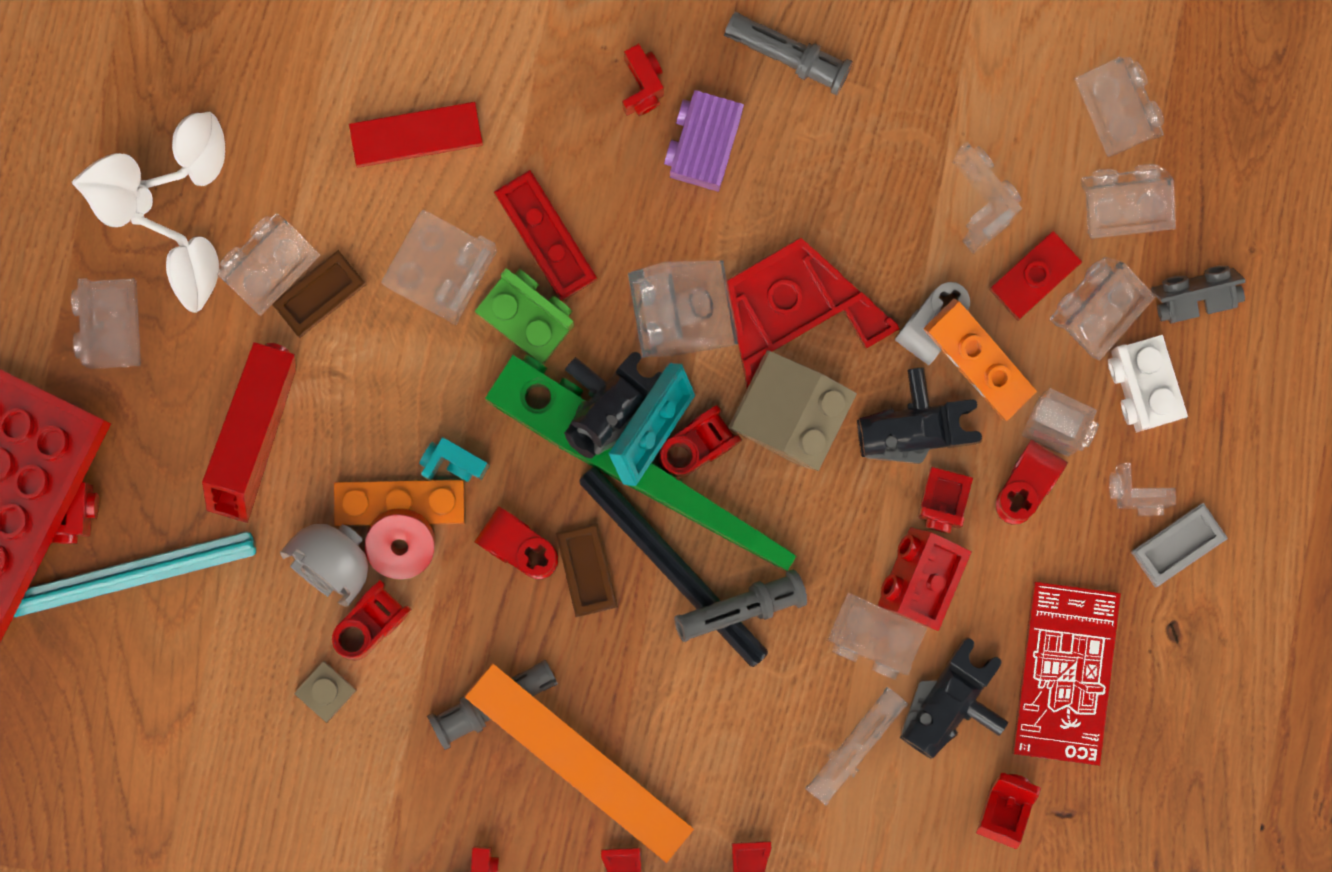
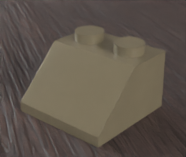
(792, 410)

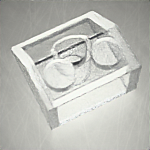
(682, 308)

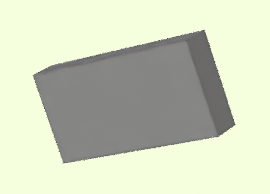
(1179, 545)

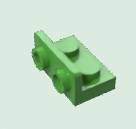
(525, 315)

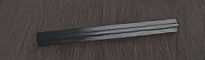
(667, 561)

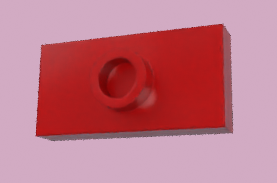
(1035, 275)

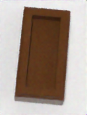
(319, 294)
(586, 570)

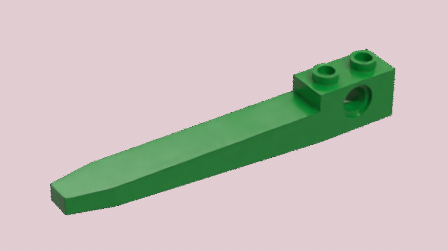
(551, 422)

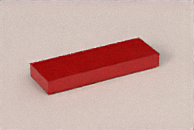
(415, 134)
(545, 235)

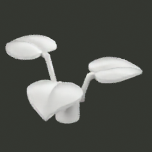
(119, 195)

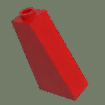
(249, 432)

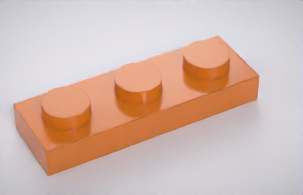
(434, 500)

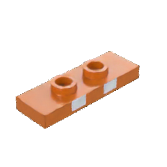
(980, 359)

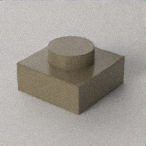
(325, 691)

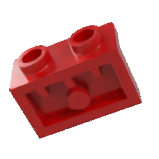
(924, 578)

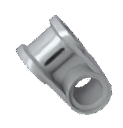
(913, 335)

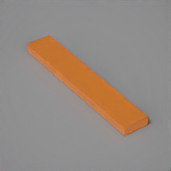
(579, 762)

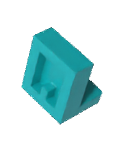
(461, 461)

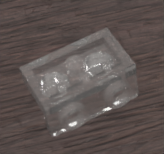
(1120, 105)
(1129, 201)
(267, 263)
(1102, 306)
(107, 323)
(877, 636)

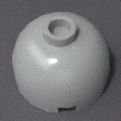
(329, 560)

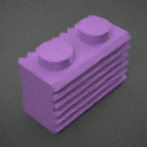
(705, 140)

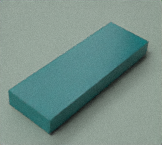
(652, 424)

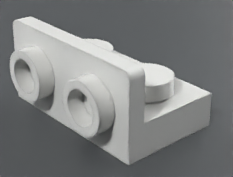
(1147, 384)

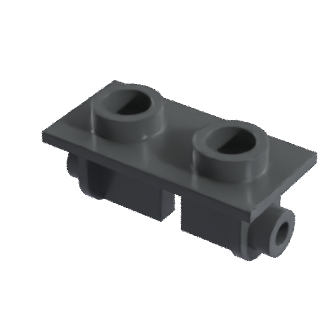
(1214, 287)

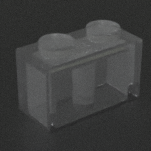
(1061, 423)

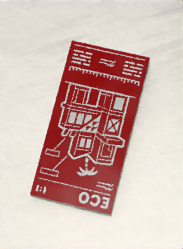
(1066, 673)

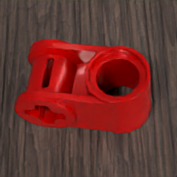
(700, 442)
(1032, 478)
(512, 542)
(371, 621)

